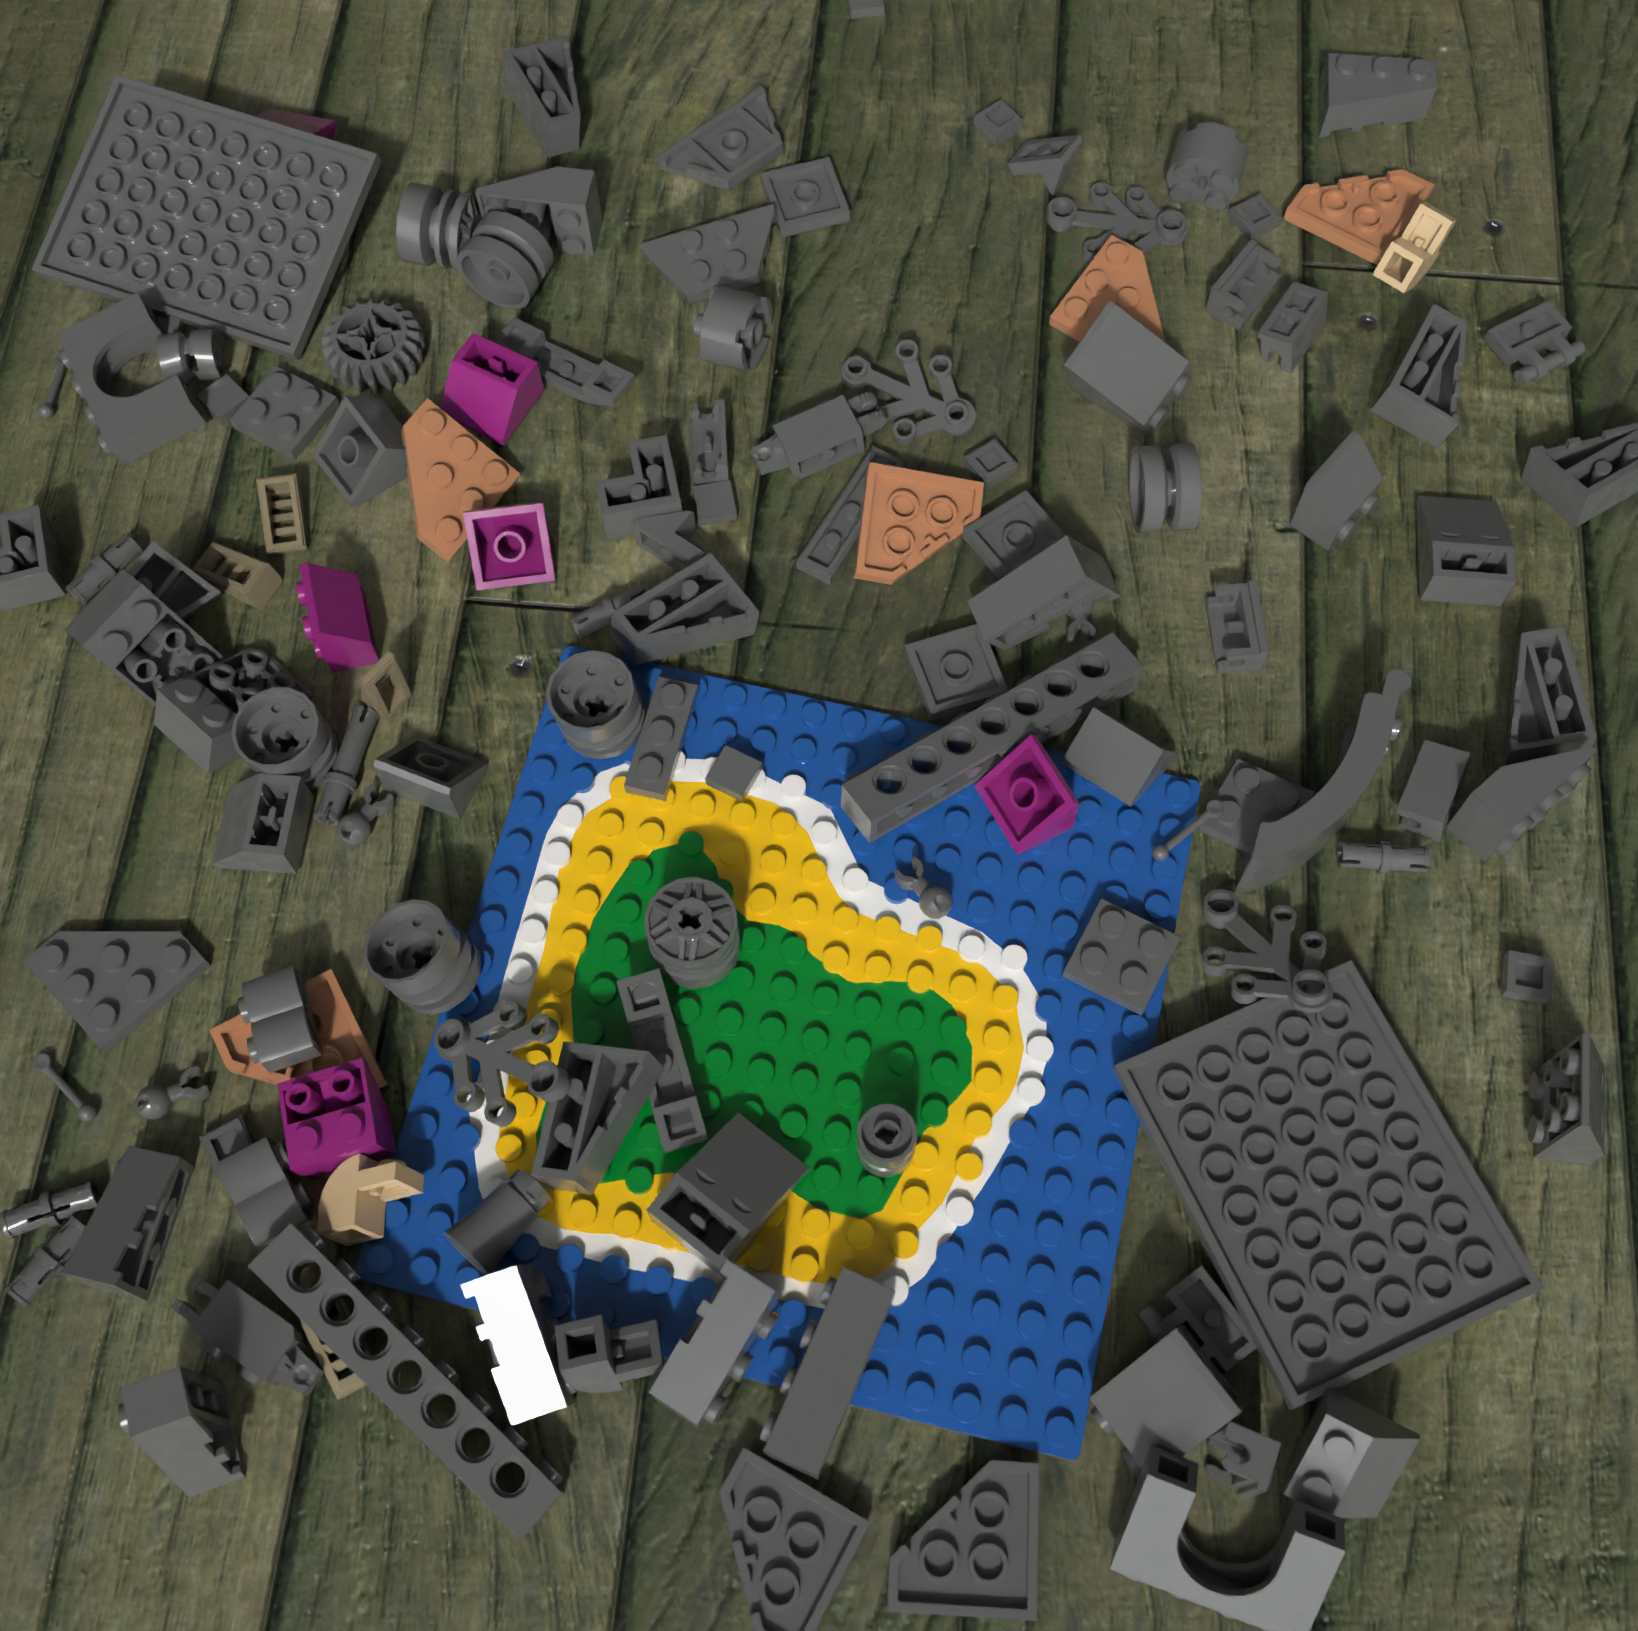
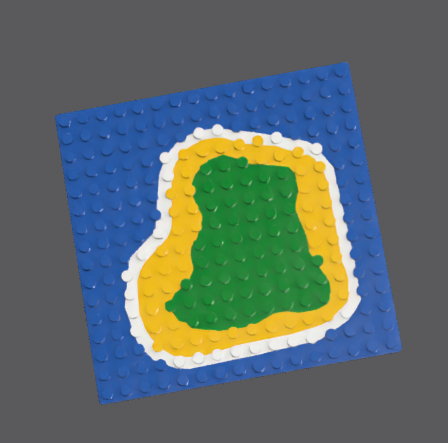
(834, 1007)

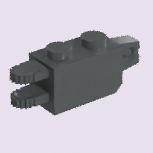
(819, 436)
(252, 1335)

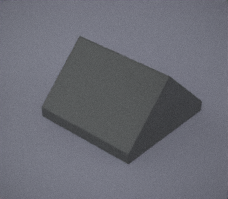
(1117, 756)
(430, 775)

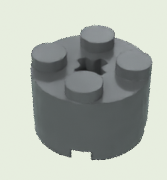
(1207, 165)
(733, 328)

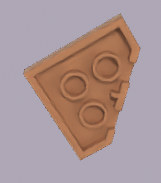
(1360, 211)
(1113, 275)
(449, 475)
(910, 519)
(337, 1029)

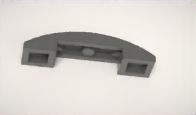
(565, 370)
(655, 1031)

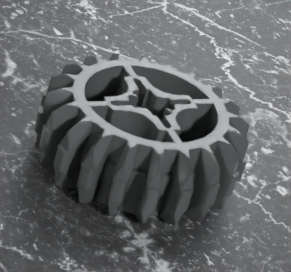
(373, 345)

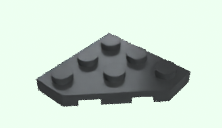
(115, 977)
(786, 1544)
(975, 1551)

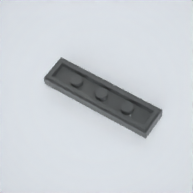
(840, 528)

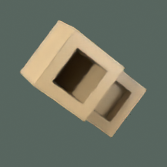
(1416, 250)
(357, 1195)

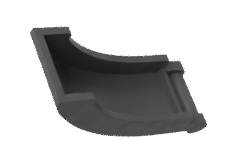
(1299, 836)

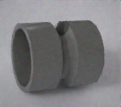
(178, 351)
(886, 1140)

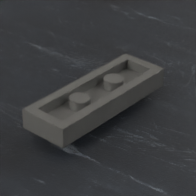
(661, 739)

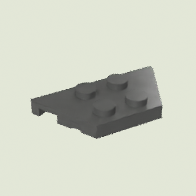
(728, 145)
(714, 254)

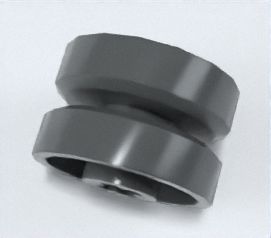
(505, 260)
(1165, 487)

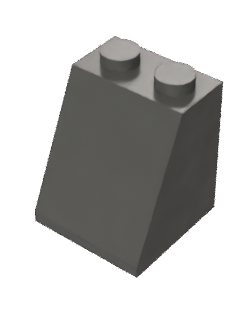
(1128, 370)
(1166, 1400)

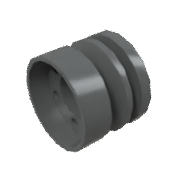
(435, 224)
(588, 687)
(285, 735)
(690, 955)
(422, 957)

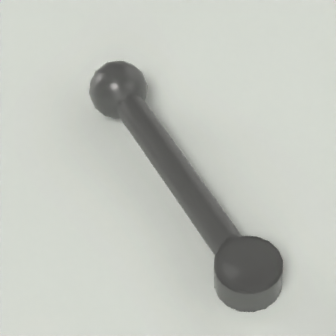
(46, 410)
(1214, 809)
(45, 1063)

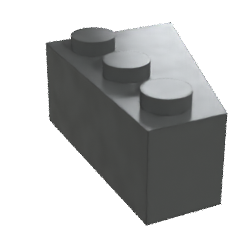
(1425, 379)

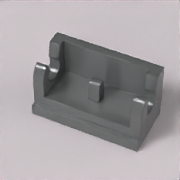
(1243, 285)
(1294, 324)
(708, 445)
(1237, 628)
(1432, 789)
(1248, 1459)

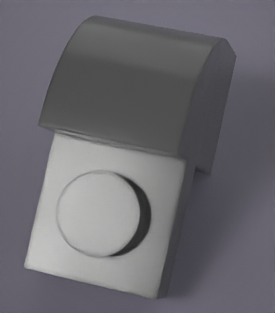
(602, 1358)

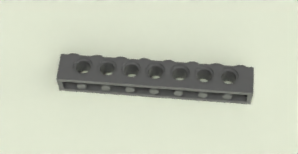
(876, 813)
(280, 1270)

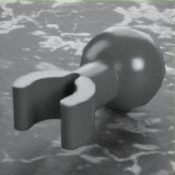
(1080, 623)
(356, 827)
(932, 897)
(160, 1099)

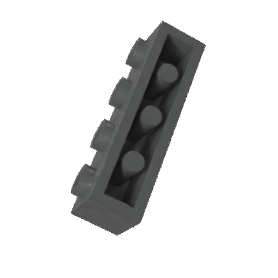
(829, 1372)

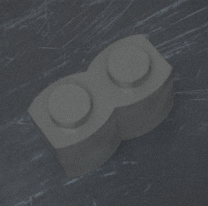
(279, 1020)
(265, 1190)

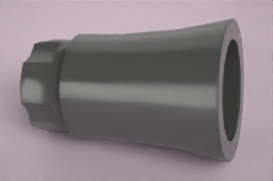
(498, 1221)

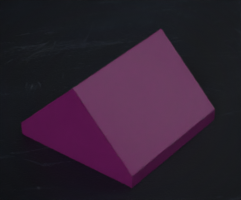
(510, 545)
(1028, 796)

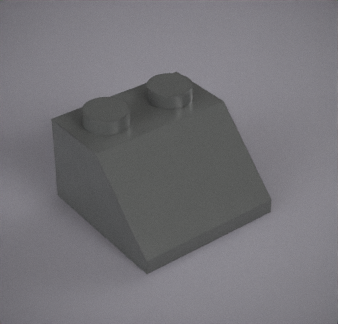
(362, 449)
(1338, 494)
(1348, 1459)

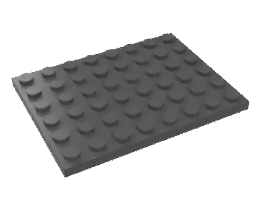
(207, 215)
(1325, 1186)

